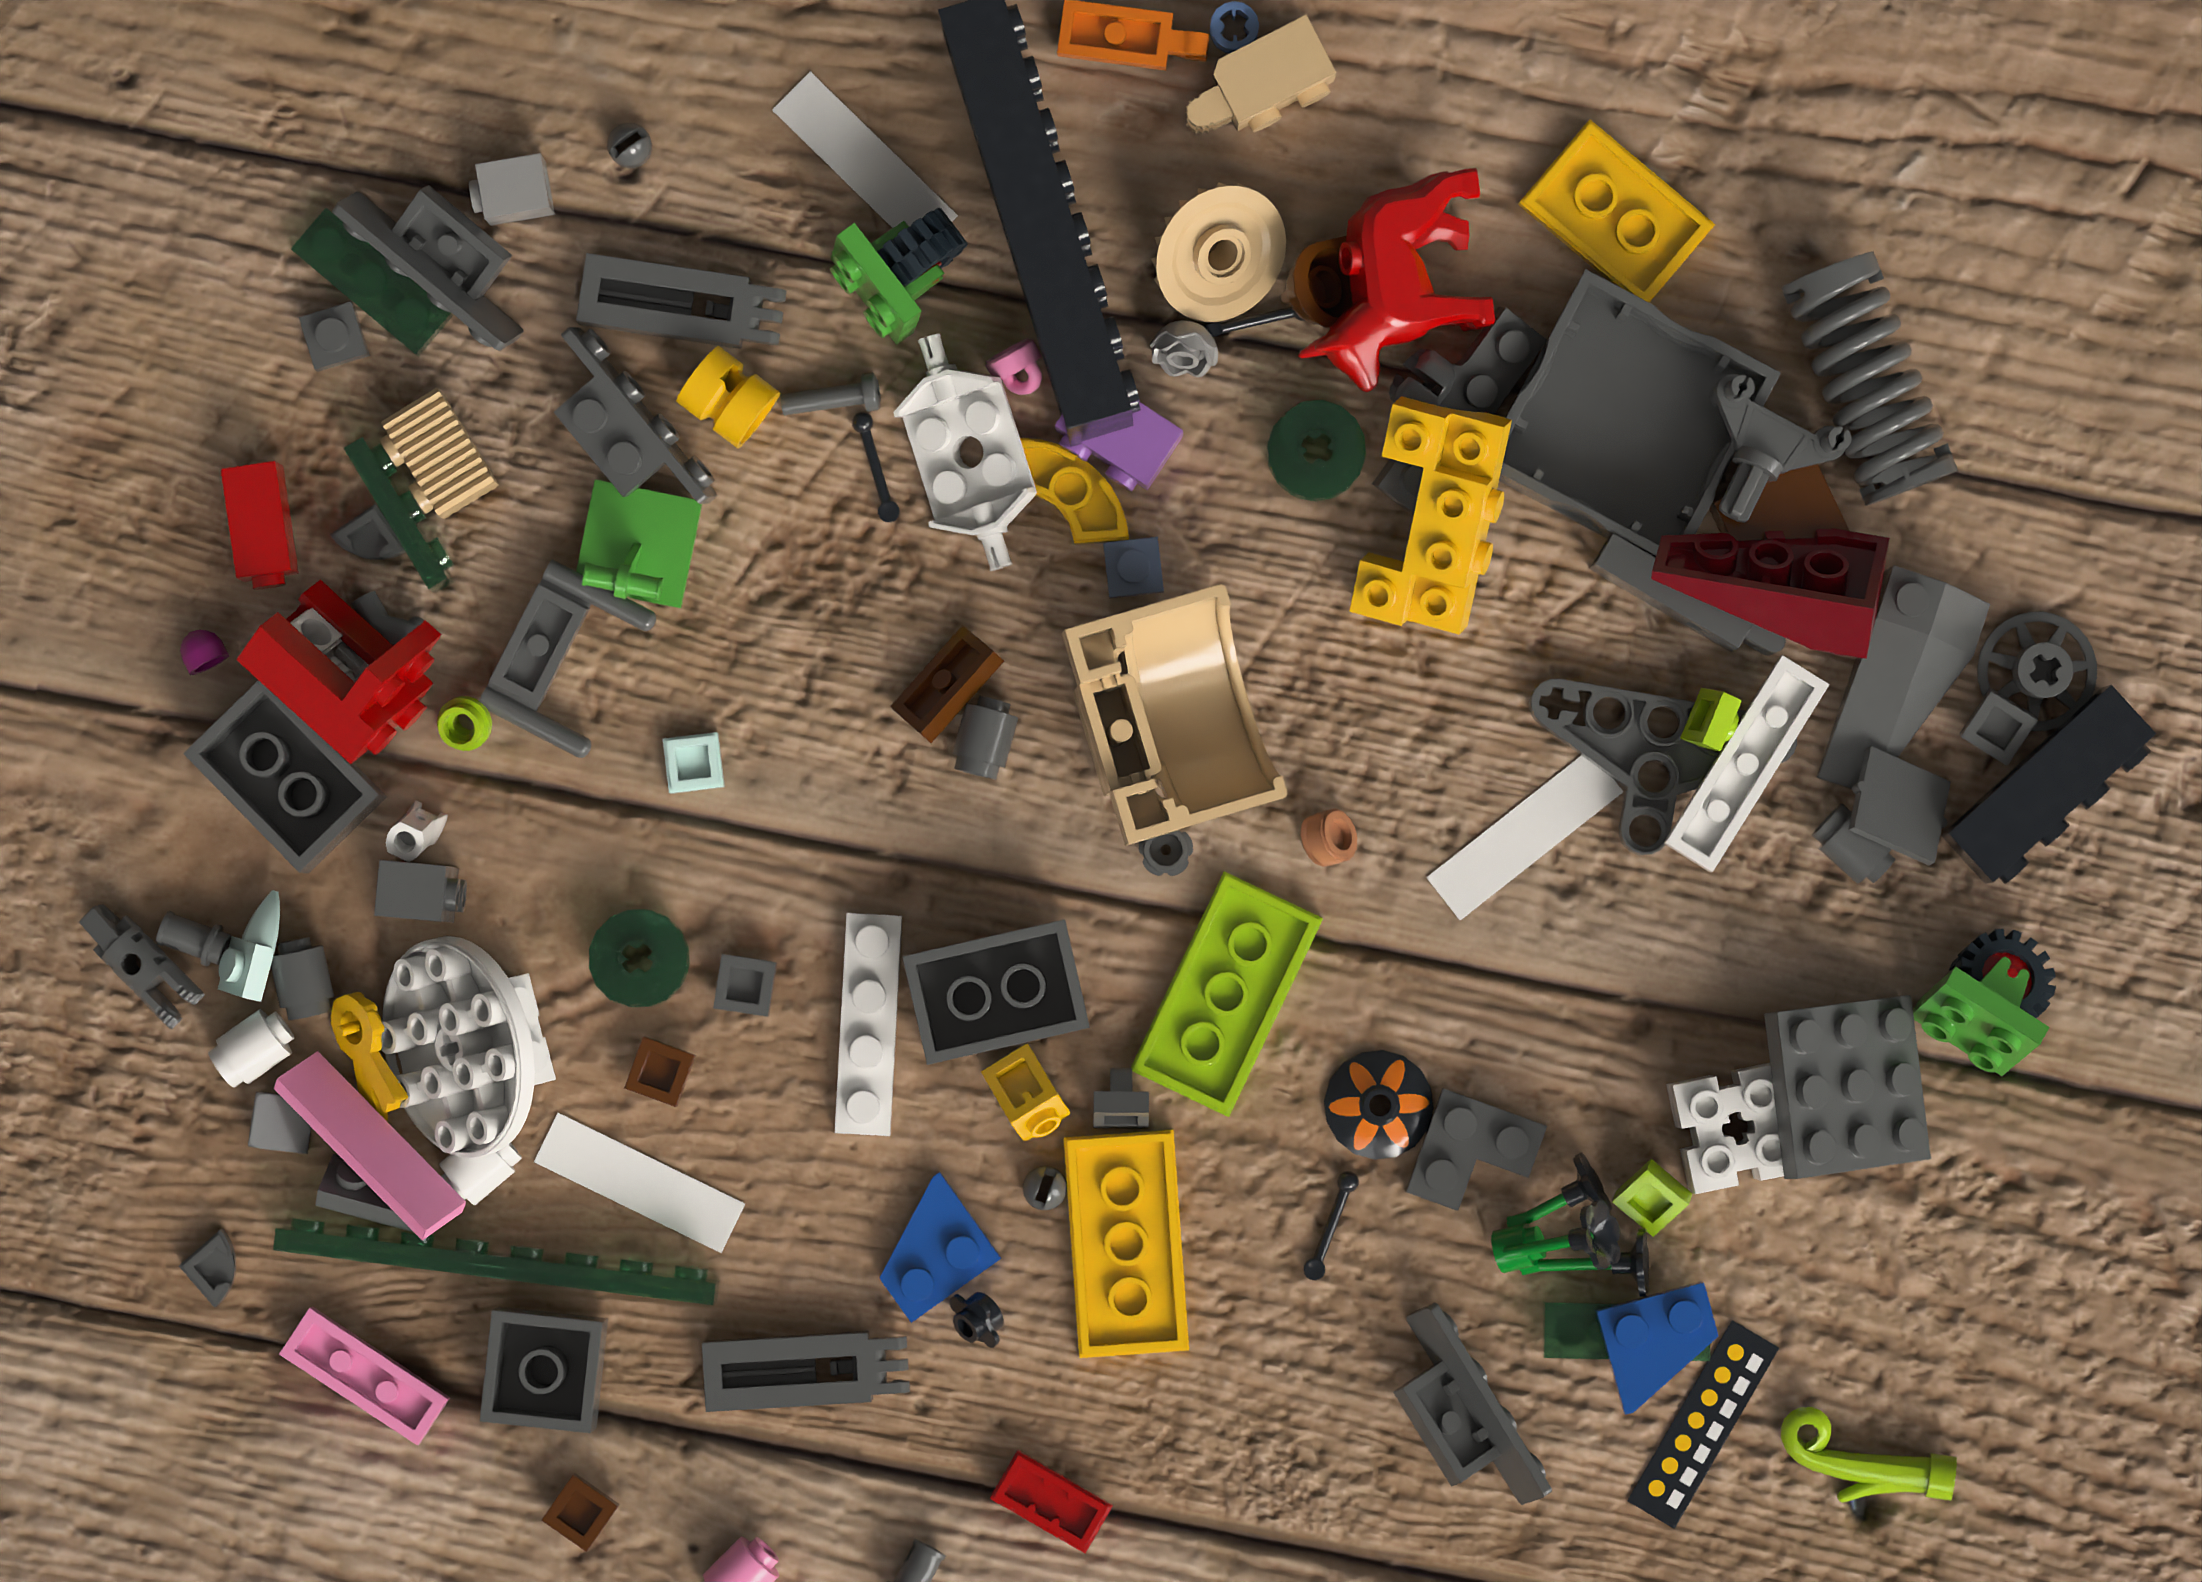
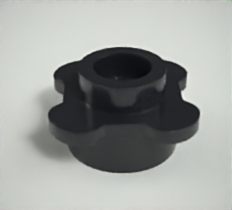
(977, 1318)

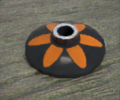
(1349, 1100)

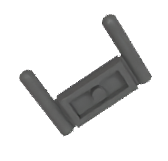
(542, 645)

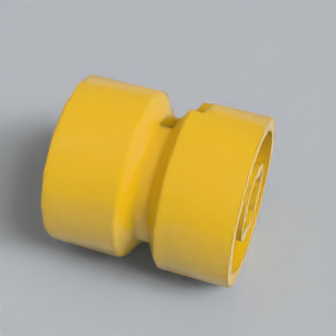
(728, 397)

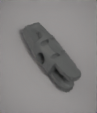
(120, 943)

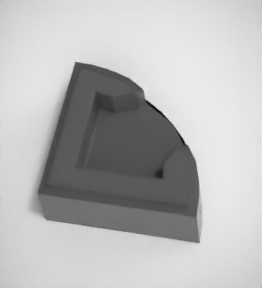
(369, 536)
(212, 1267)

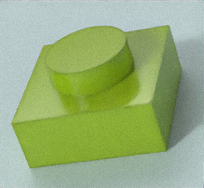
(1712, 719)
(1652, 1197)

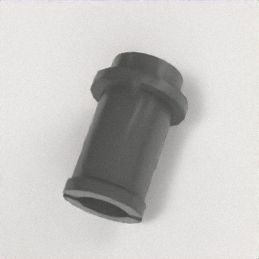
(193, 938)
(920, 1563)

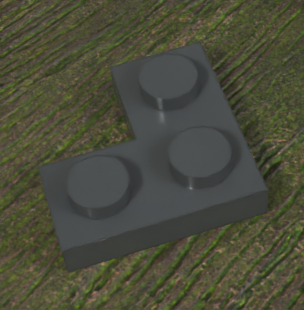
(1460, 1135)

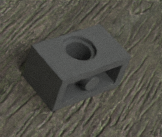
(419, 891)

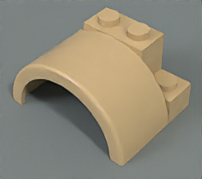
(1171, 716)

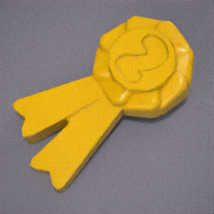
(359, 1035)

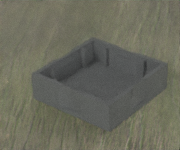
(1623, 418)

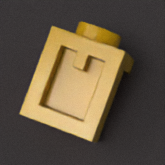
(1026, 1093)

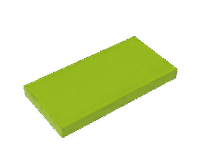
(1226, 994)

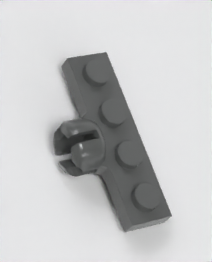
(1472, 384)

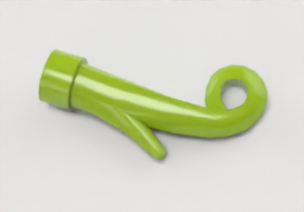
(1873, 1472)

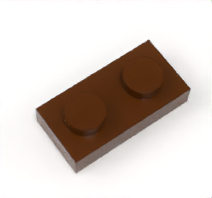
(947, 684)

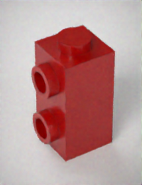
(260, 524)

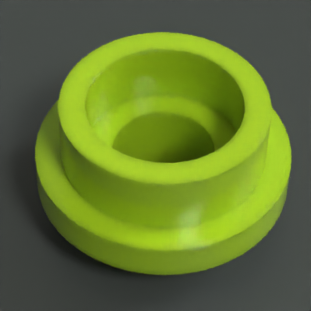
(454, 733)

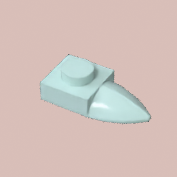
(248, 959)

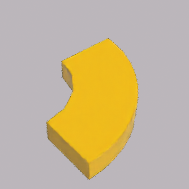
(1076, 492)

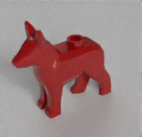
(1390, 280)

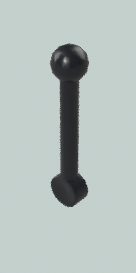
(1219, 328)
(888, 510)
(1314, 1267)

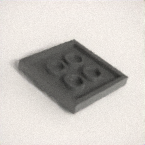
(1847, 1086)

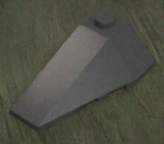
(1915, 654)

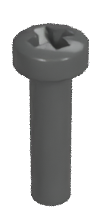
(865, 392)

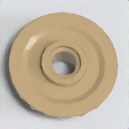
(1239, 268)

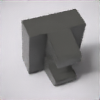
(1120, 1105)

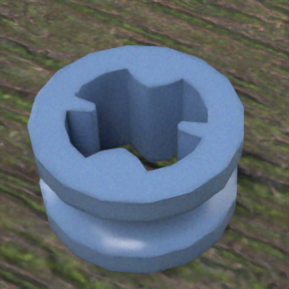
(1217, 26)

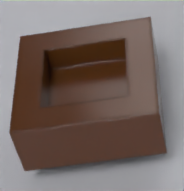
(660, 1071)
(580, 1512)

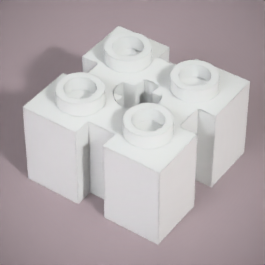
(1704, 1109)

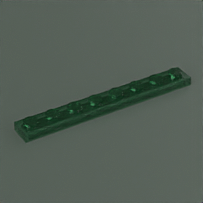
(473, 1258)

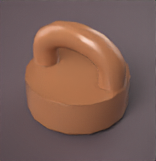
(1329, 837)

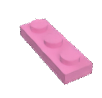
(364, 1375)

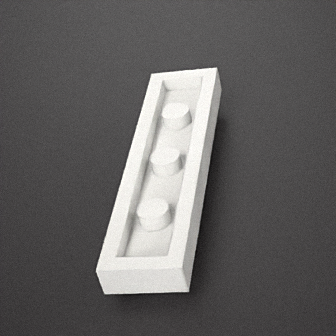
(1746, 763)
(868, 1024)

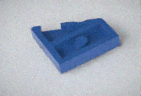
(936, 1252)
(1655, 1339)

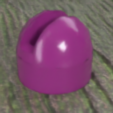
(202, 651)

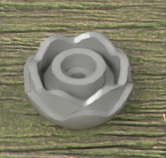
(1184, 349)

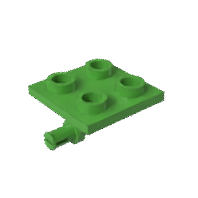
(639, 544)

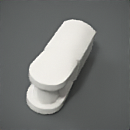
(414, 832)

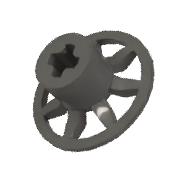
(2040, 668)

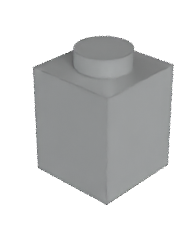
(512, 189)

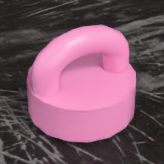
(1012, 360)

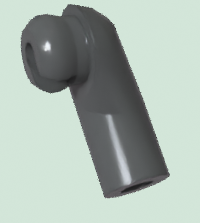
(373, 612)

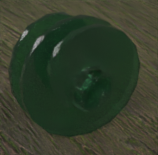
(1311, 422)
(638, 929)

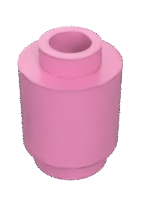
(745, 1563)

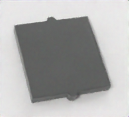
(1899, 805)

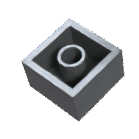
(544, 1369)

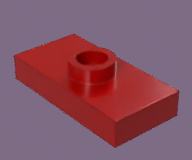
(1051, 1501)

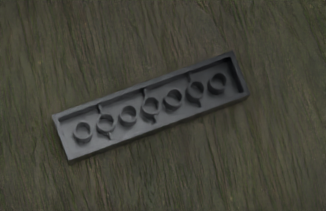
(1036, 217)

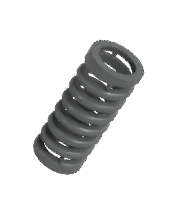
(1856, 368)

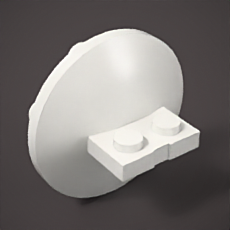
(463, 1045)

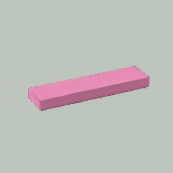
(369, 1145)

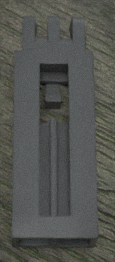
(660, 300)
(1632, 571)
(783, 1370)

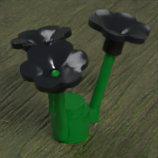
(1525, 1247)

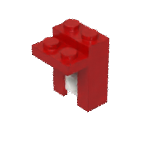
(342, 672)

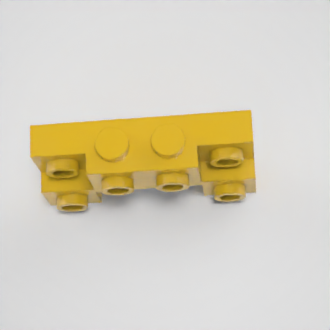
(1450, 521)

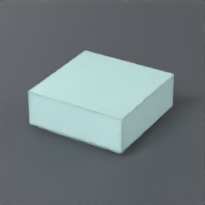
(693, 762)

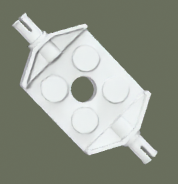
(938, 419)

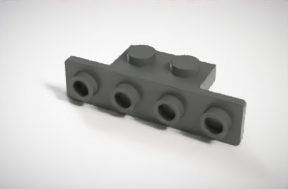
(442, 255)
(619, 428)
(1461, 1414)

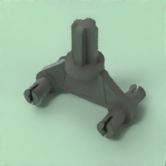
(1765, 444)

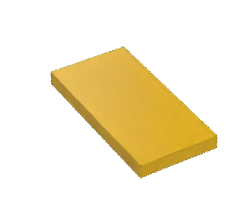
(1126, 1243)

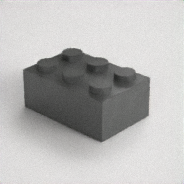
(284, 778)
(996, 992)

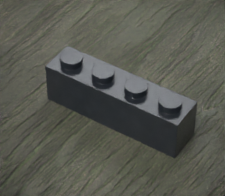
(2048, 785)

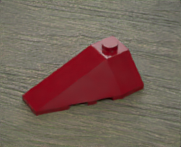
(1800, 588)

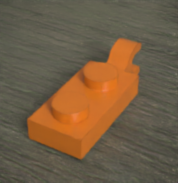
(1125, 36)

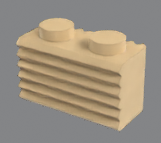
(438, 454)

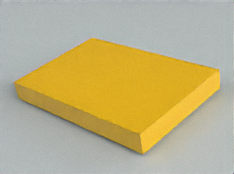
(1616, 213)

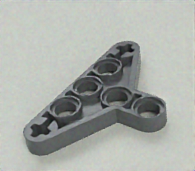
(1630, 745)

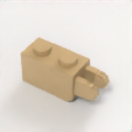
(1263, 79)

